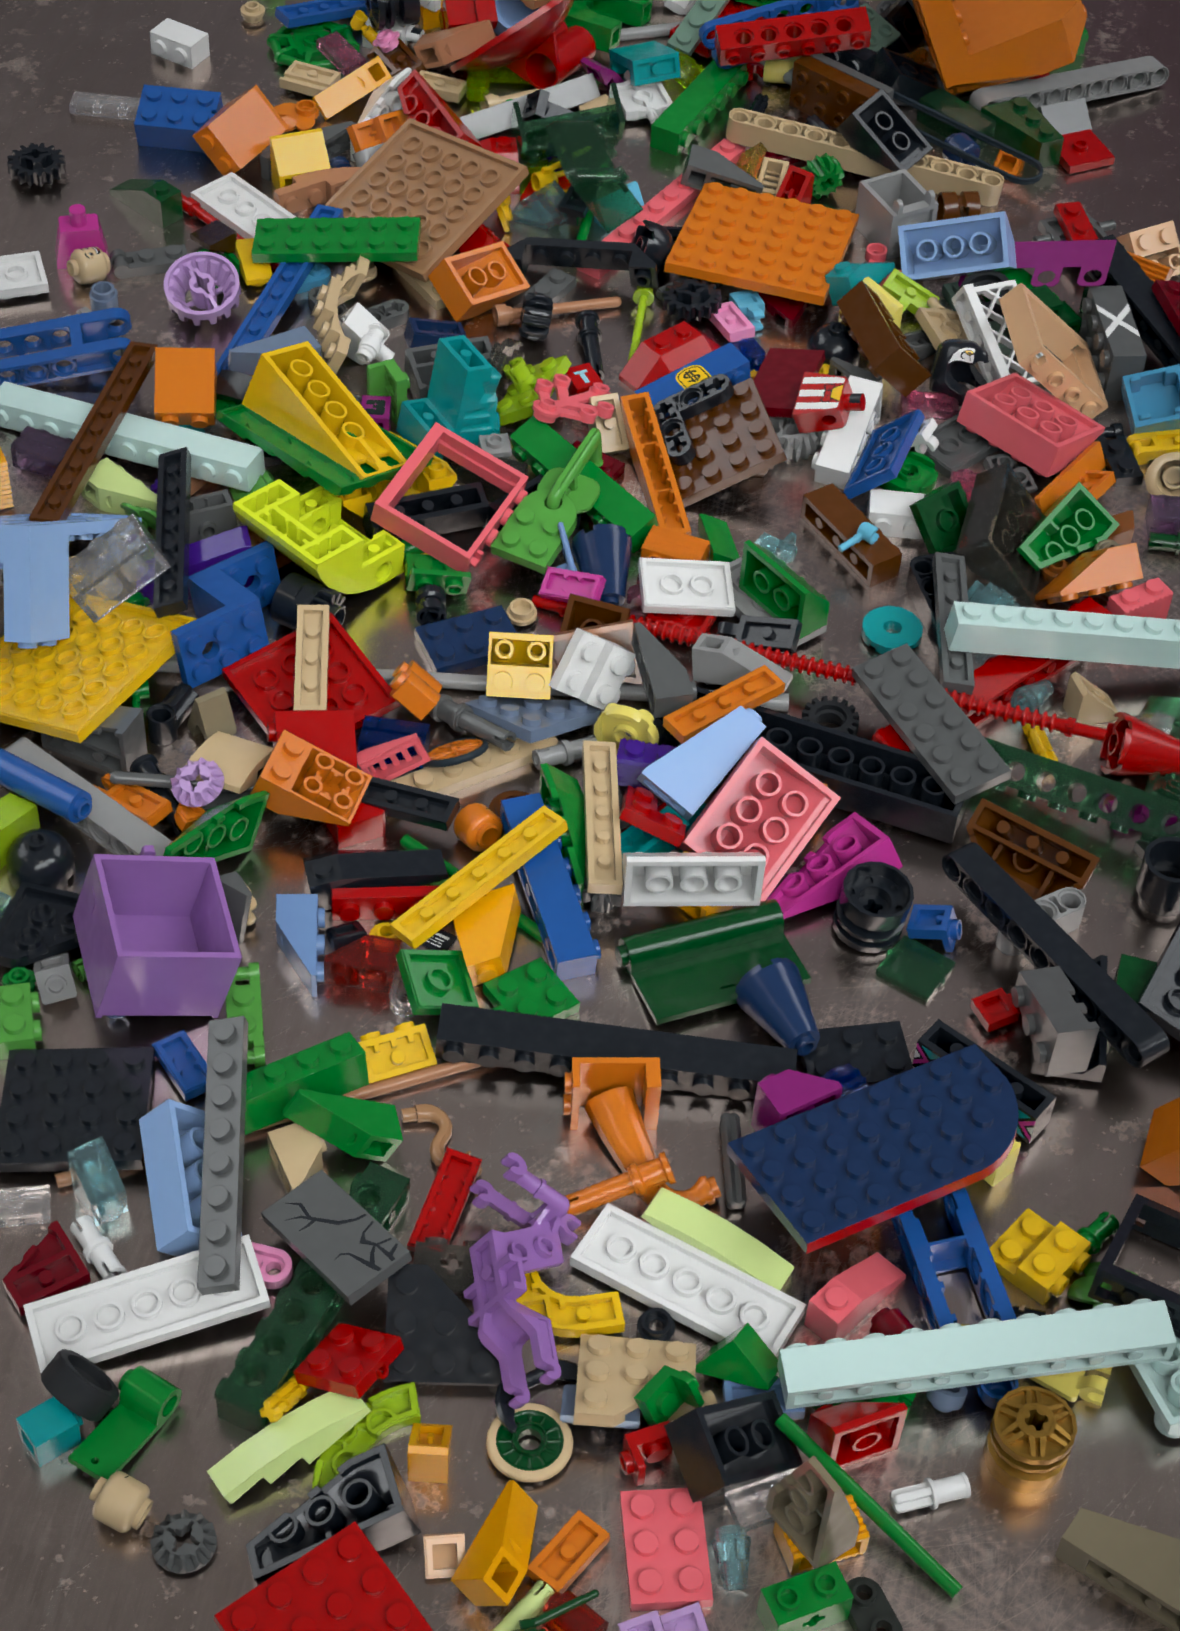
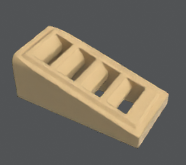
(775, 168)

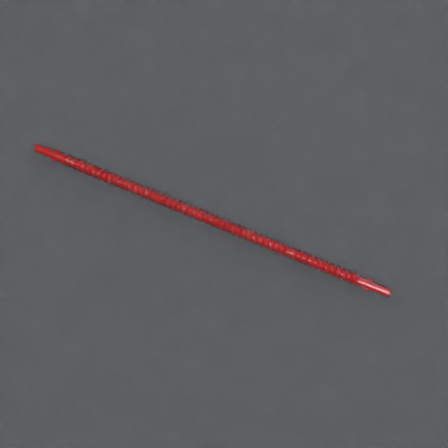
(1066, 726)

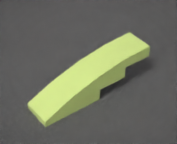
(716, 1237)
(281, 1444)

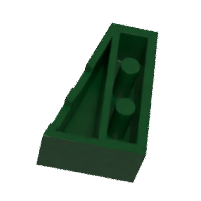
(1026, 130)

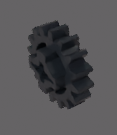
(36, 164)
(691, 299)

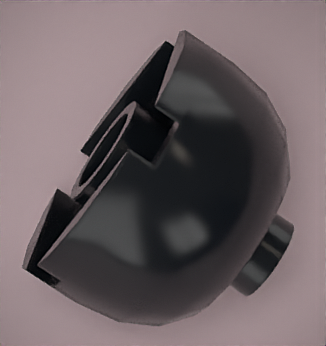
(654, 242)
(836, 342)
(41, 859)

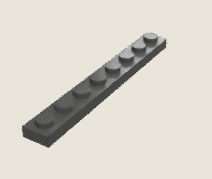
(223, 1157)

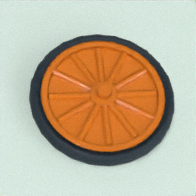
(456, 752)

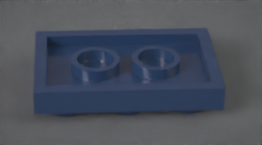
(461, 640)

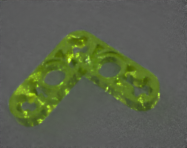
(479, 82)

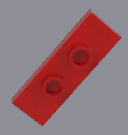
(446, 1197)

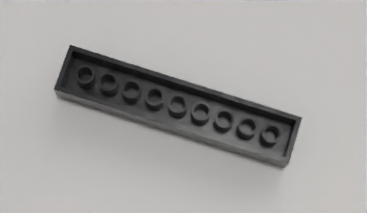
(865, 774)

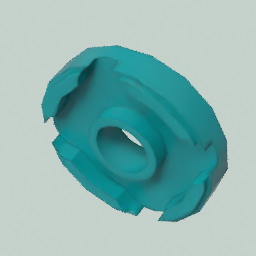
(894, 618)

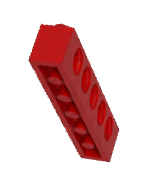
(792, 36)

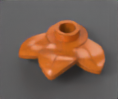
(298, 115)

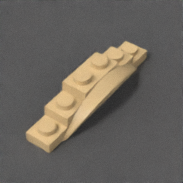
(326, 322)

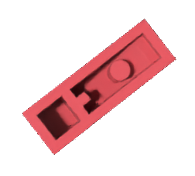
(851, 1296)

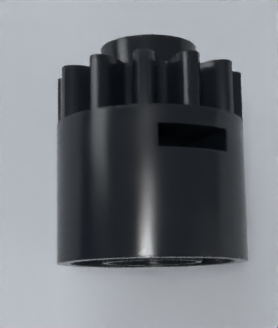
(300, 590)

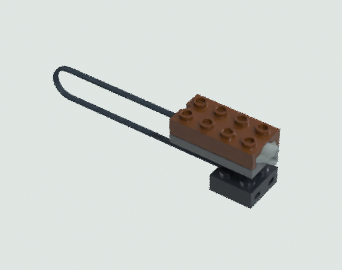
(841, 82)

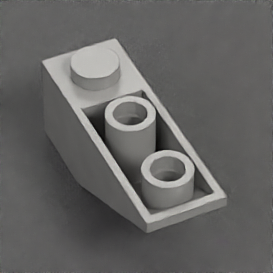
(724, 659)

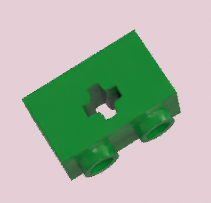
(806, 1601)

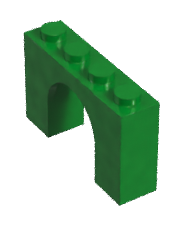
(606, 17)

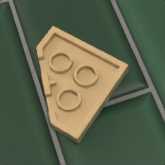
(616, 1371)

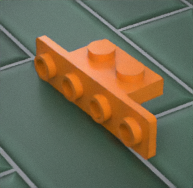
(1083, 469)

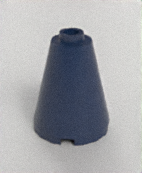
(608, 554)
(780, 1004)

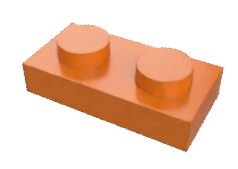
(568, 1553)

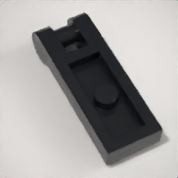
(1120, 457)

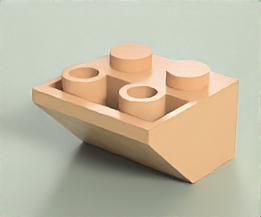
(1156, 244)

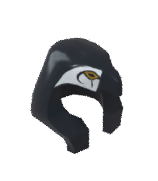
(954, 364)

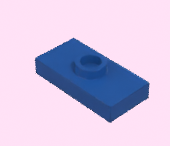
(182, 1064)

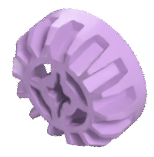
(200, 274)

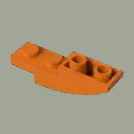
(375, 130)

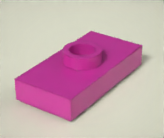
(560, 582)

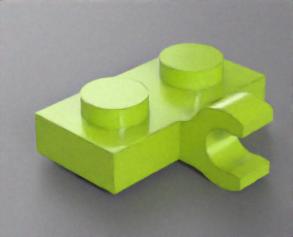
(907, 291)

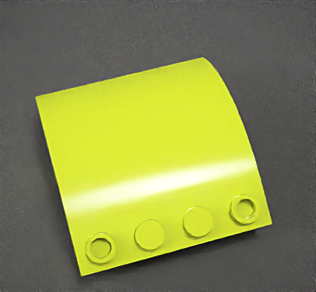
(318, 540)

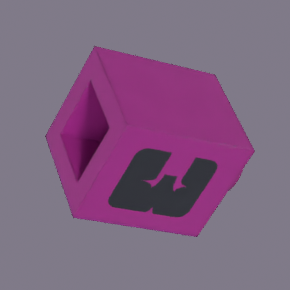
(379, 409)

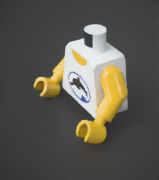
(361, 22)

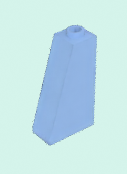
(697, 766)

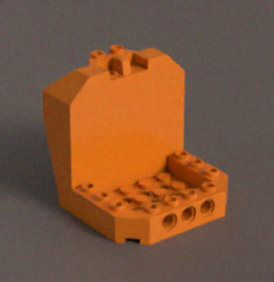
(999, 39)

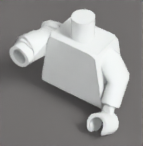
(366, 336)

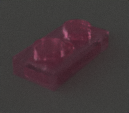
(340, 53)
(931, 404)

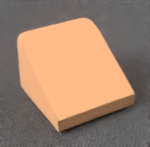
(443, 1554)

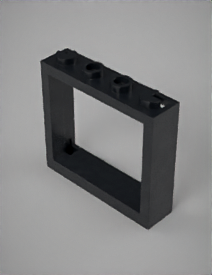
(1127, 1287)

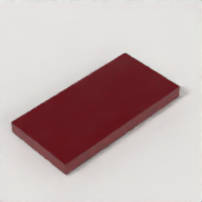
(782, 375)

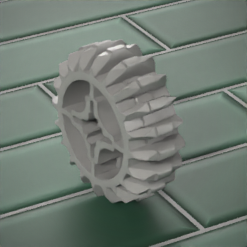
(795, 444)

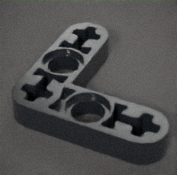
(680, 411)

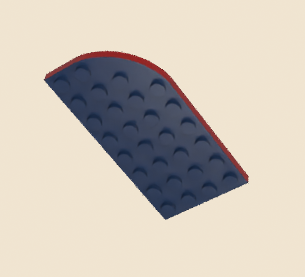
(882, 1148)

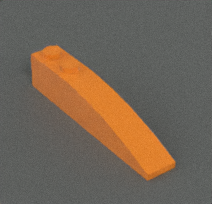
(653, 463)

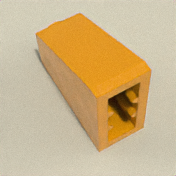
(488, 933)

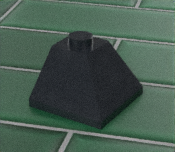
(905, 21)

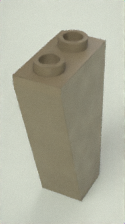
(1126, 1561)

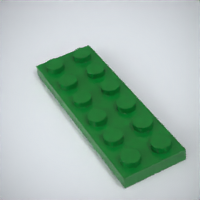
(336, 239)

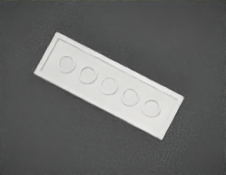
(683, 1280)
(140, 1308)

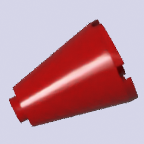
(1138, 748)

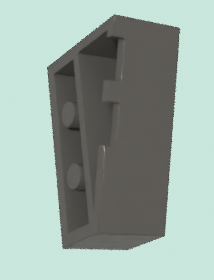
(1054, 1021)

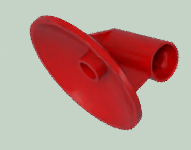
(536, 48)

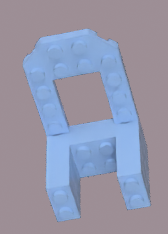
(37, 573)

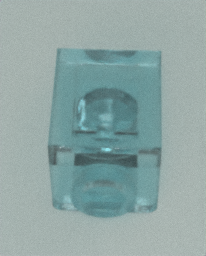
(782, 549)

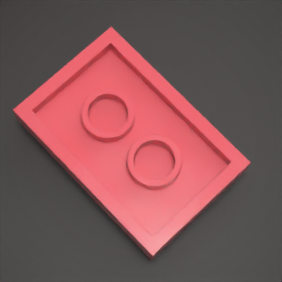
(665, 1550)

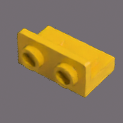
(397, 1052)

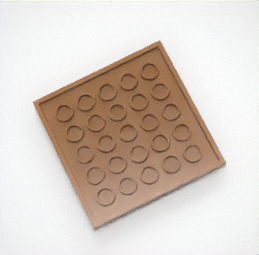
(431, 178)

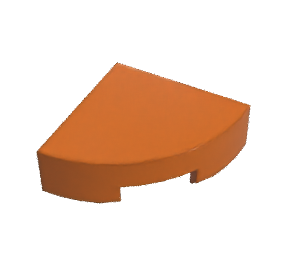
(186, 816)

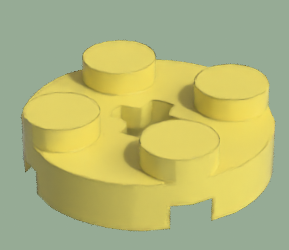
(619, 719)

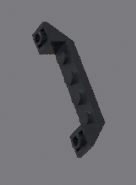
(587, 255)

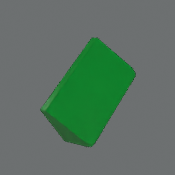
(717, 531)

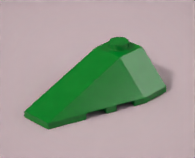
(222, 830)

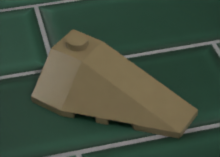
(814, 1513)

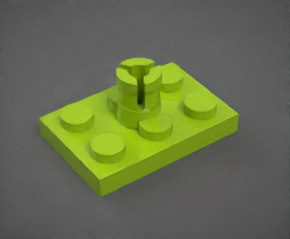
(521, 394)

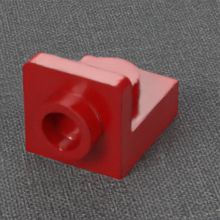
(643, 1446)

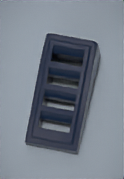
(428, 331)

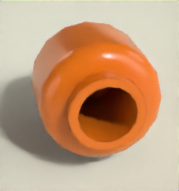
(477, 827)

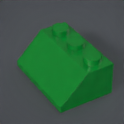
(780, 589)

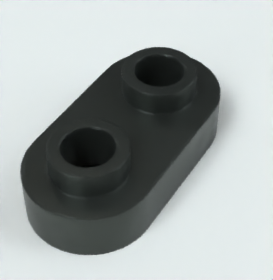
(871, 1613)

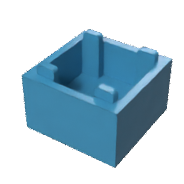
(1152, 399)

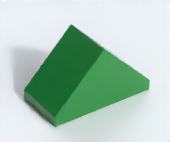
(741, 1359)

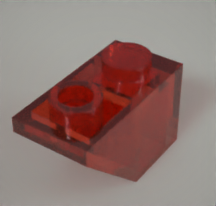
(364, 964)

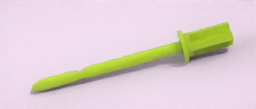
(642, 297)

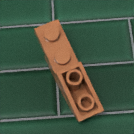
(312, 188)

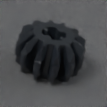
(536, 316)

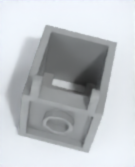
(889, 203)

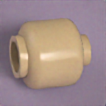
(121, 1502)

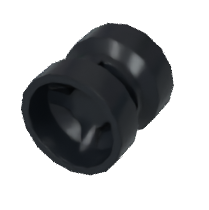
(430, 604)

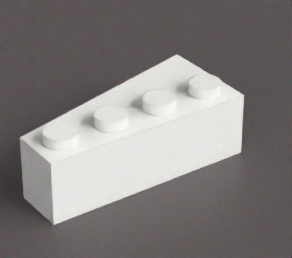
(844, 446)

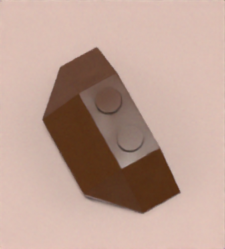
(1029, 853)

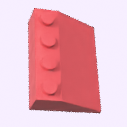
(1028, 423)
(763, 808)

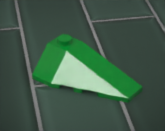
(1067, 528)
(567, 800)

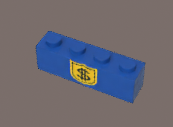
(724, 360)

